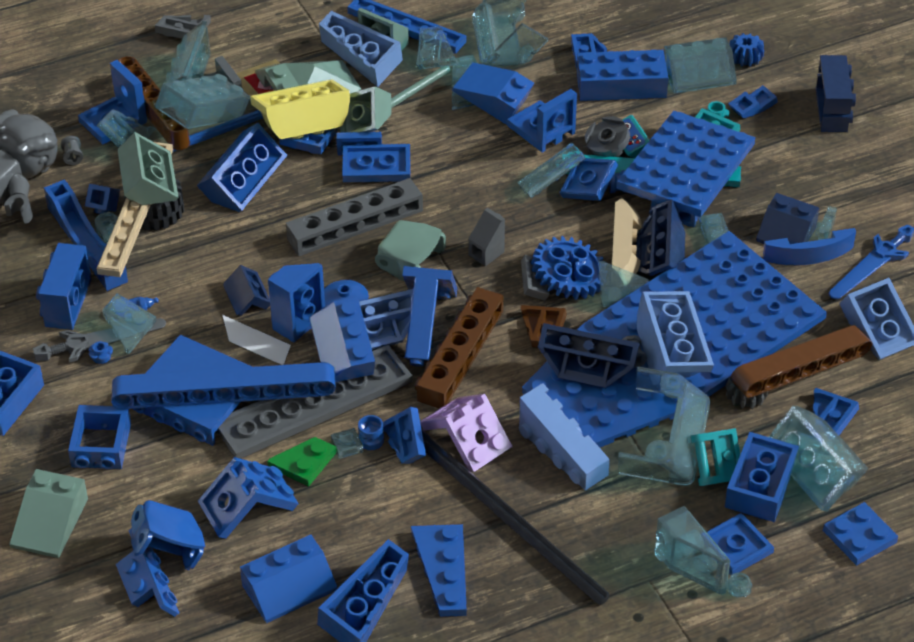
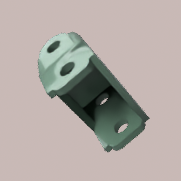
(408, 246)

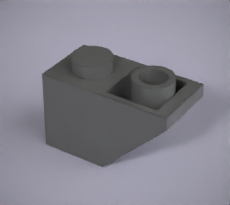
(487, 238)

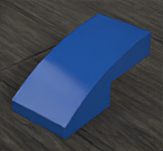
(753, 104)

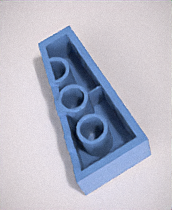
(361, 47)

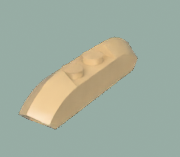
(626, 225)

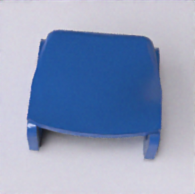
(167, 530)

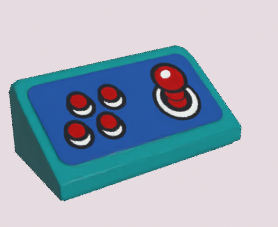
(638, 137)

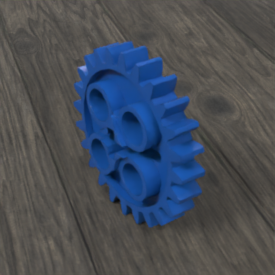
(567, 267)

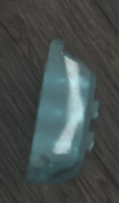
(824, 462)

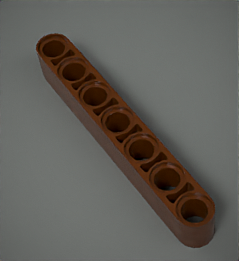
(169, 129)
(800, 361)

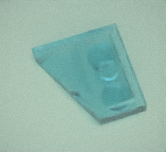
(120, 128)
(617, 283)
(128, 321)

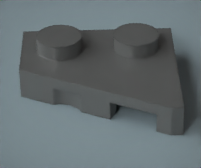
(178, 25)

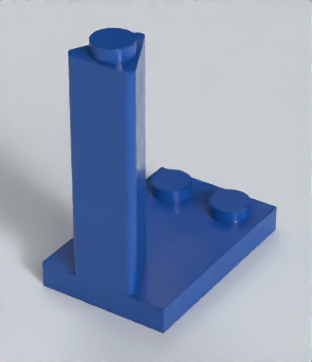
(427, 287)

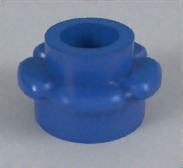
(100, 352)

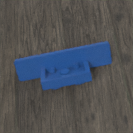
(145, 578)

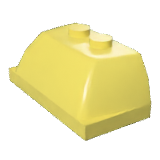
(304, 108)

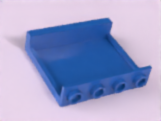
(196, 419)

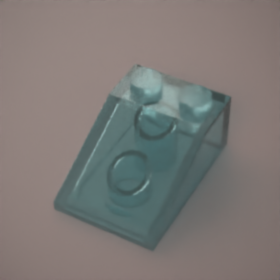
(691, 551)

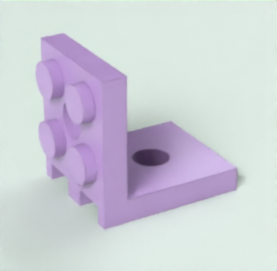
(462, 420)

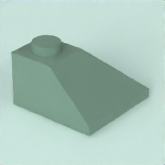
(367, 110)

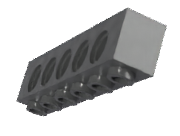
(354, 217)

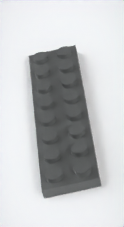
(278, 419)

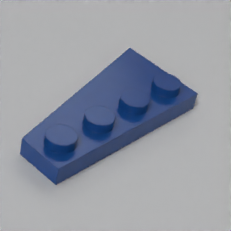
(444, 565)

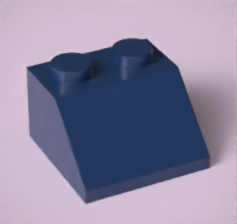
(788, 219)

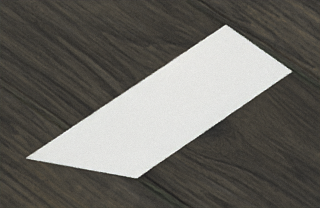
(256, 341)

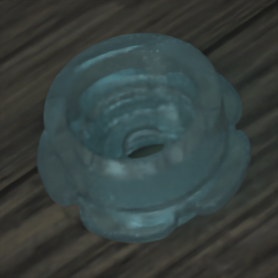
(742, 581)

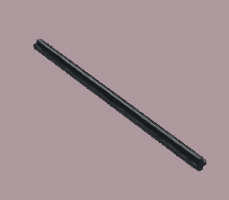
(515, 521)

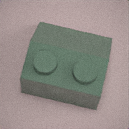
(384, 26)

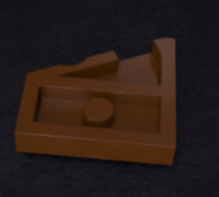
(537, 315)

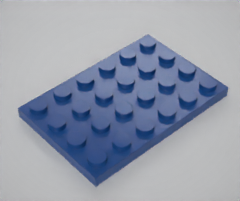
(686, 163)

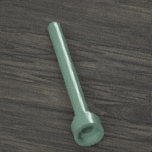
(419, 85)

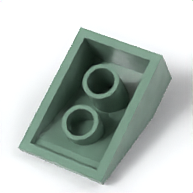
(48, 513)

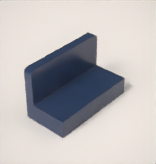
(245, 289)

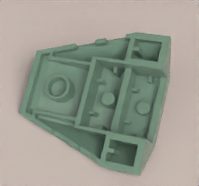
(291, 75)

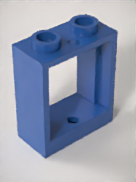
(103, 419)

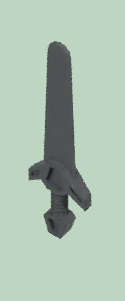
(79, 343)

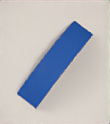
(811, 252)

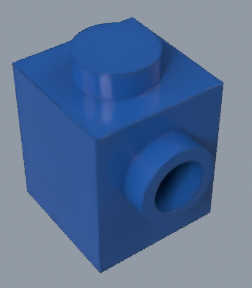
(102, 198)

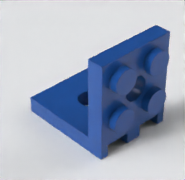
(127, 100)
(552, 120)
(245, 485)

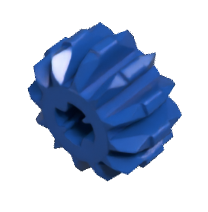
(747, 49)

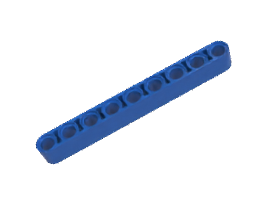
(223, 385)

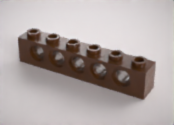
(459, 348)

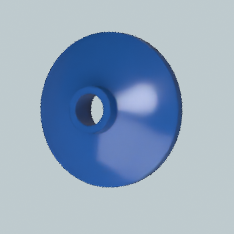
(343, 290)

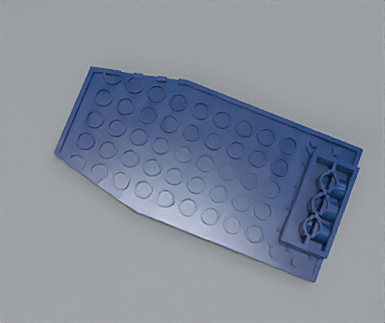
(744, 316)

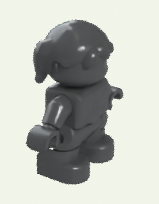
(25, 150)

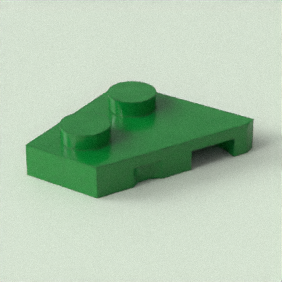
(304, 460)

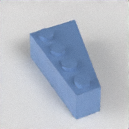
(561, 438)

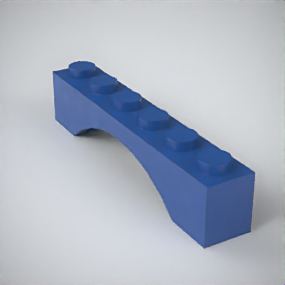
(69, 214)

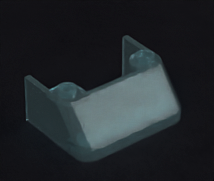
(499, 39)
(677, 459)

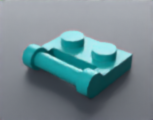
(724, 451)

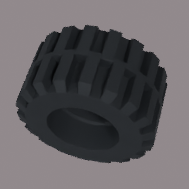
(165, 213)

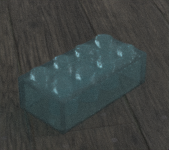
(202, 101)

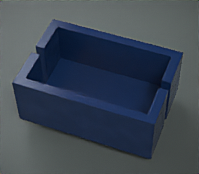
(835, 93)

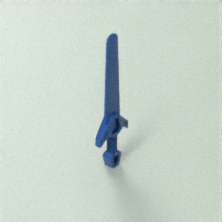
(882, 252)

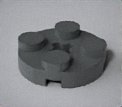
(615, 144)

